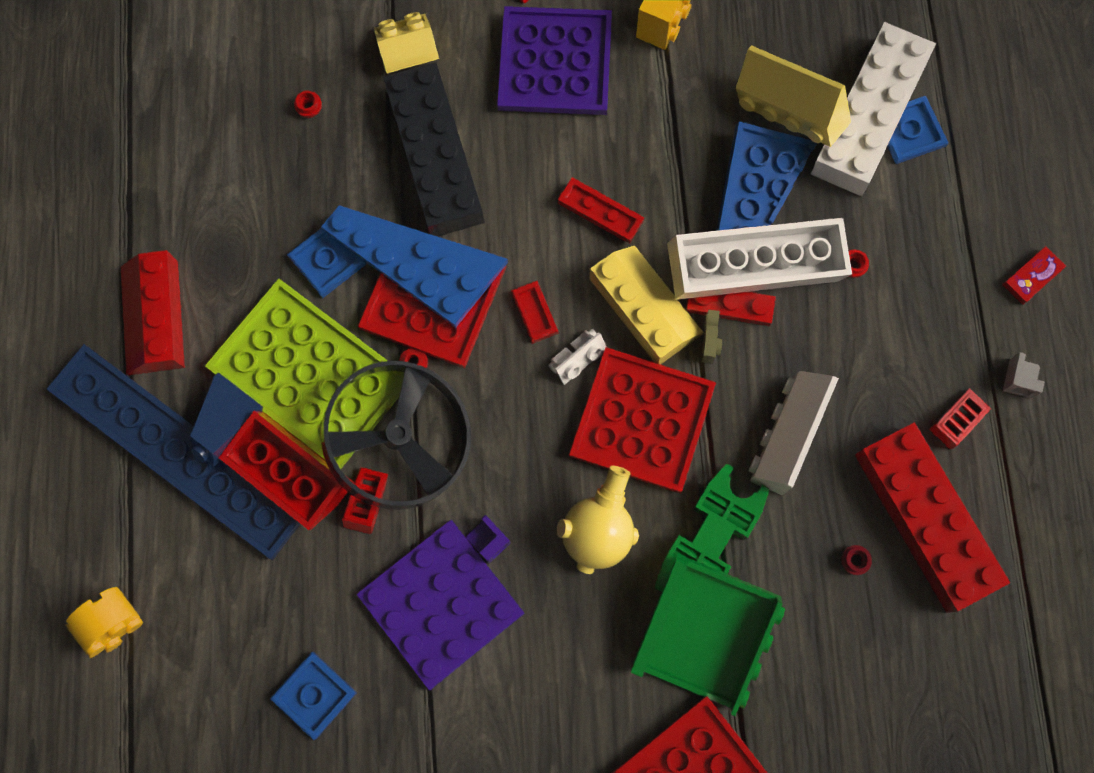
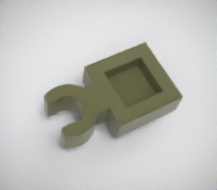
(711, 344)

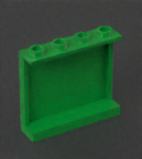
(709, 633)

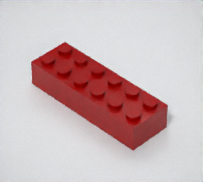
(932, 519)

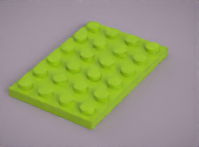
(294, 361)

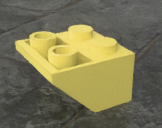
(406, 42)

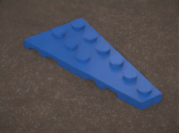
(760, 175)
(429, 268)

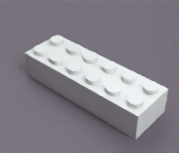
(874, 108)
(759, 258)

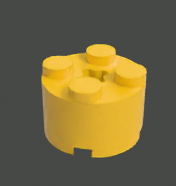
(103, 622)

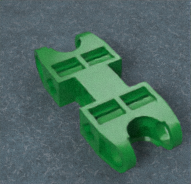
(724, 517)

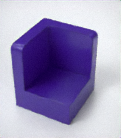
(488, 539)

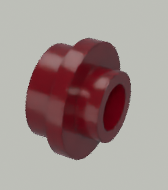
(862, 553)

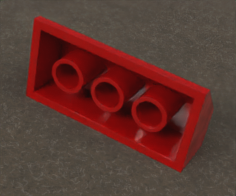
(152, 313)
(284, 469)

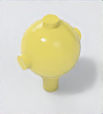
(599, 527)

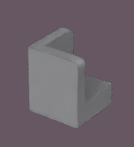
(1022, 377)

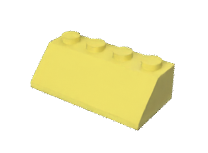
(793, 96)
(644, 303)

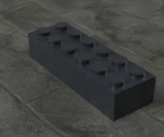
(434, 150)

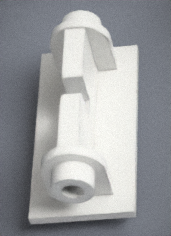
(588, 348)

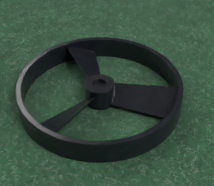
(397, 435)

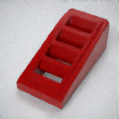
(947, 436)
(357, 523)

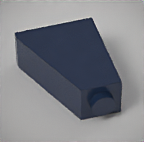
(220, 419)

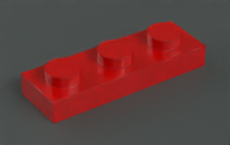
(600, 210)
(740, 306)

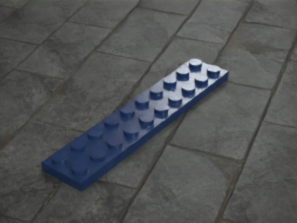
(164, 444)

